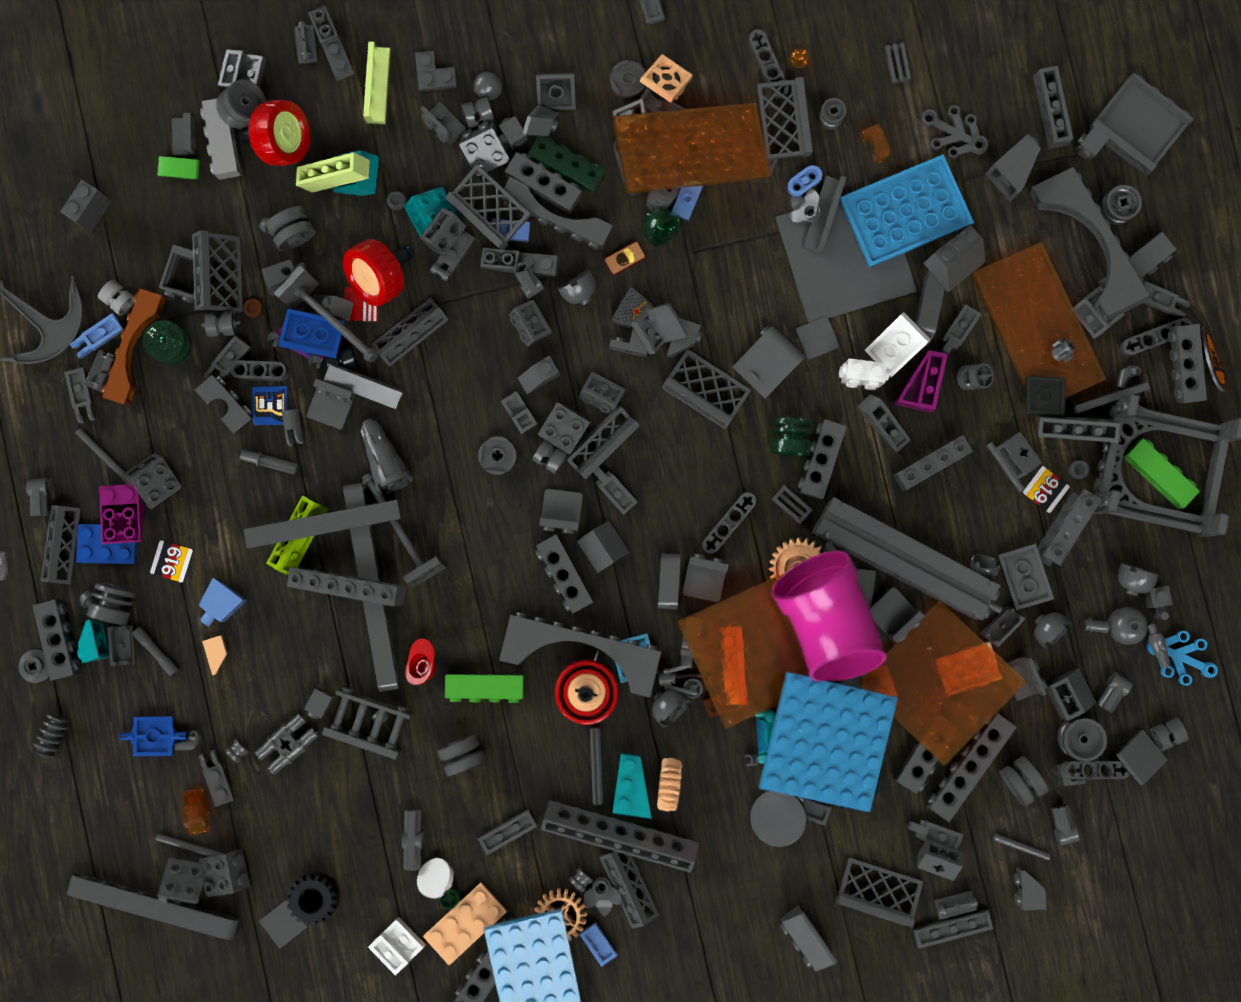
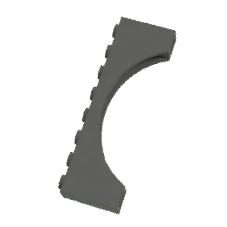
(1069, 196)
(528, 635)

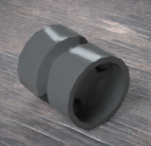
(481, 106)
(832, 113)
(549, 456)
(1170, 734)

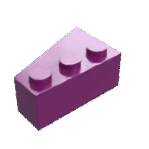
(924, 384)

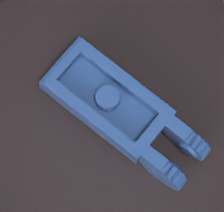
(98, 335)

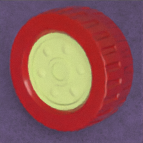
(278, 132)

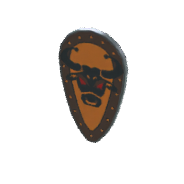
(1213, 361)

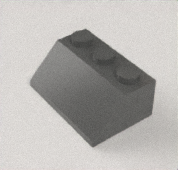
(957, 258)
(807, 939)

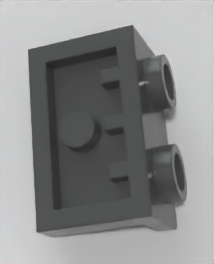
(529, 322)
(601, 393)

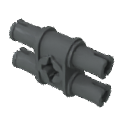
(278, 739)

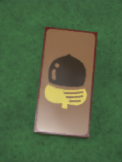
(624, 258)

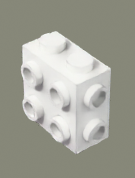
(863, 373)

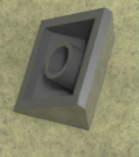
(556, 91)
(603, 546)

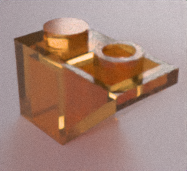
(195, 811)

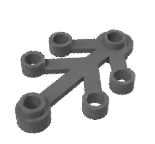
(956, 133)

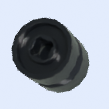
(345, 358)

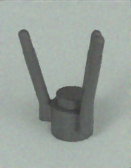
(668, 678)

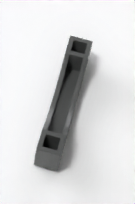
(590, 230)

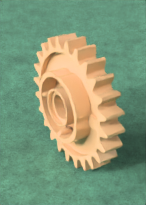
(792, 554)

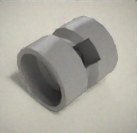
(114, 295)

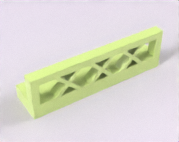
(376, 84)

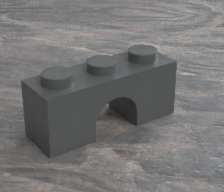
(237, 414)

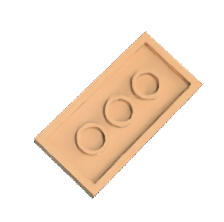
(465, 923)

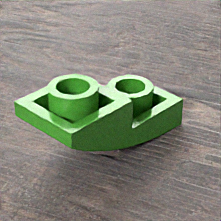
(178, 167)

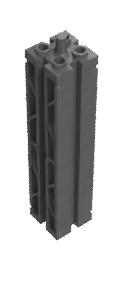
(907, 560)

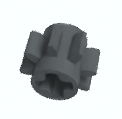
(1063, 350)

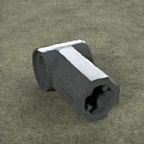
(528, 281)
(38, 490)
(1116, 689)
(1065, 829)

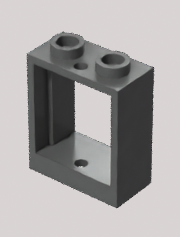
(169, 272)

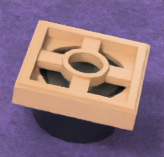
(666, 79)

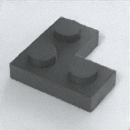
(431, 78)

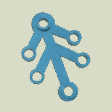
(1178, 656)

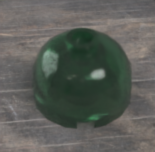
(659, 226)

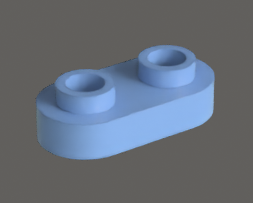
(803, 181)

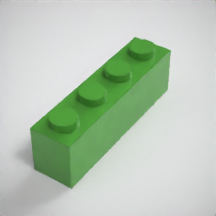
(1160, 473)
(484, 687)

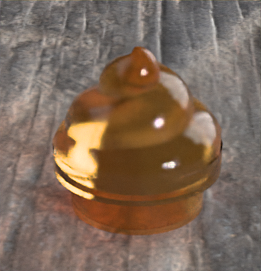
(799, 58)

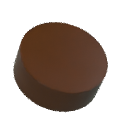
(253, 308)

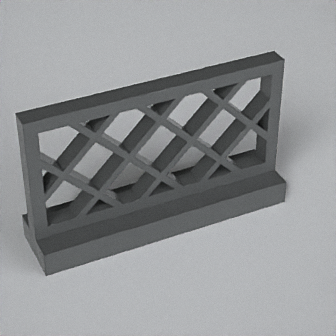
(801, 118)
(474, 215)
(202, 271)
(700, 403)
(874, 909)

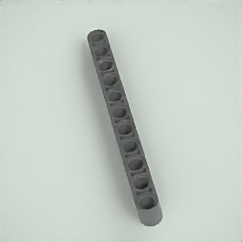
(375, 613)

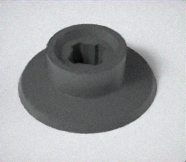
(25, 668)

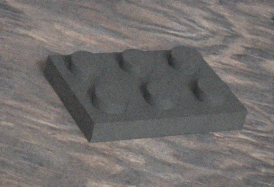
(1026, 576)

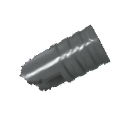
(292, 423)

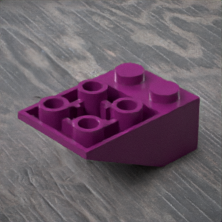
(121, 514)

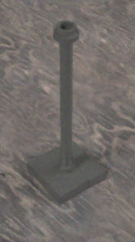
(297, 289)
(424, 569)

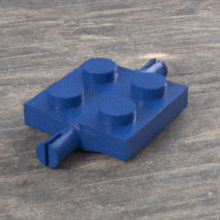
(153, 736)

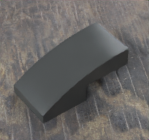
(518, 412)

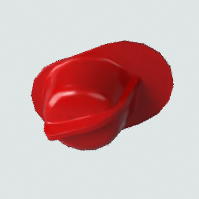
(420, 662)

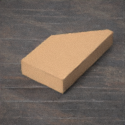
(216, 652)

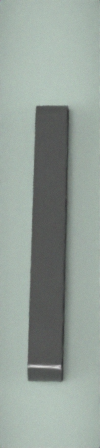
(148, 906)

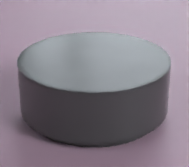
(1078, 469)

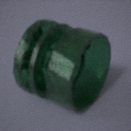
(178, 342)
(790, 436)

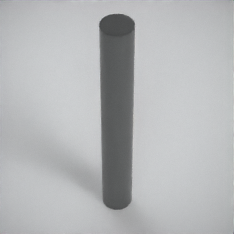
(1016, 482)
(1021, 846)

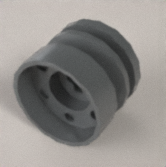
(111, 603)

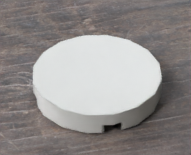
(435, 878)

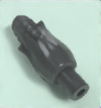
(1158, 645)

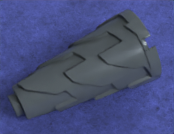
(386, 466)

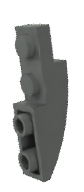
(331, 43)
(506, 260)

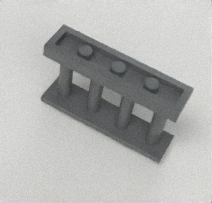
(1067, 527)
(353, 736)

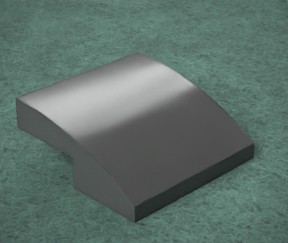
(241, 66)
(1089, 316)

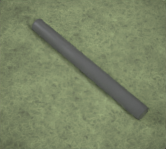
(101, 453)
(187, 845)

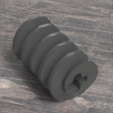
(661, 198)
(51, 735)

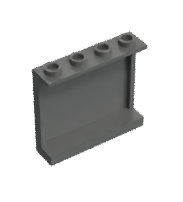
(1141, 123)

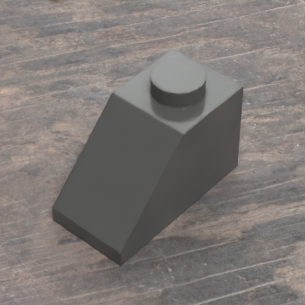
(541, 122)
(680, 345)
(538, 375)

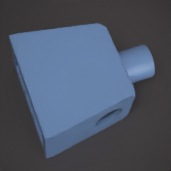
(219, 602)

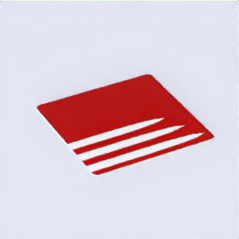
(361, 310)

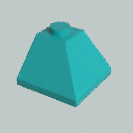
(93, 642)

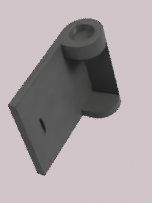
(770, 360)

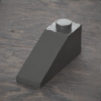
(883, 422)

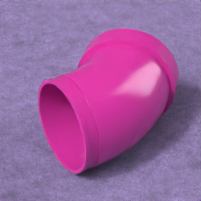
(830, 617)

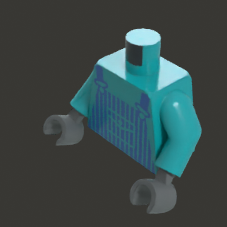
(764, 727)

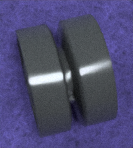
(1121, 204)

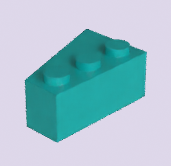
(630, 788)

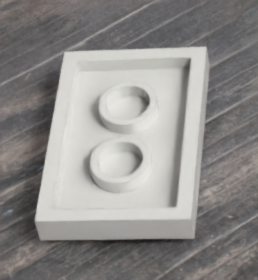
(898, 344)

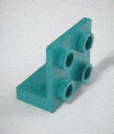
(426, 206)

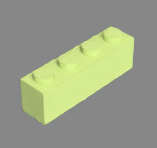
(333, 172)

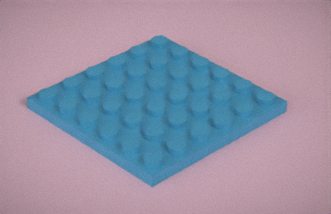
(828, 742)

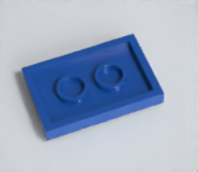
(310, 334)
(93, 551)

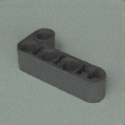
(930, 305)

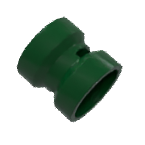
(450, 901)

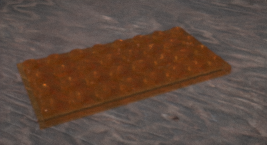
(691, 147)
(1035, 313)

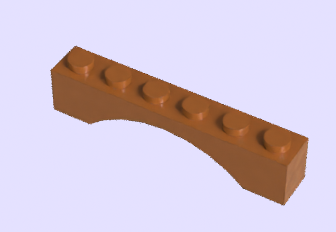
(146, 310)

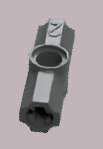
(412, 839)

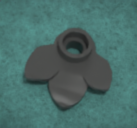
(804, 206)
(602, 898)

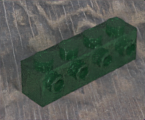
(570, 166)

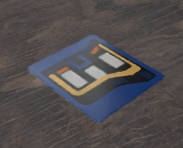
(269, 404)

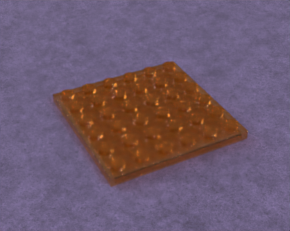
(744, 652)
(943, 682)

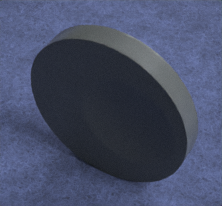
(778, 818)

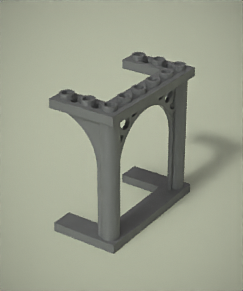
(1128, 412)

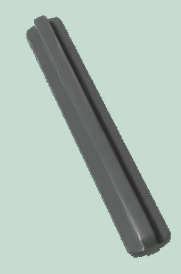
(596, 766)

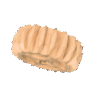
(669, 784)
(567, 918)

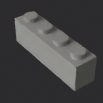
(221, 142)

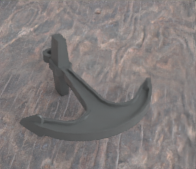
(55, 334)

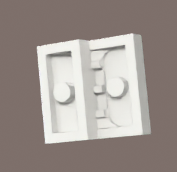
(397, 946)

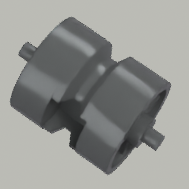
(216, 323)
(975, 376)

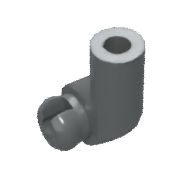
(1127, 373)

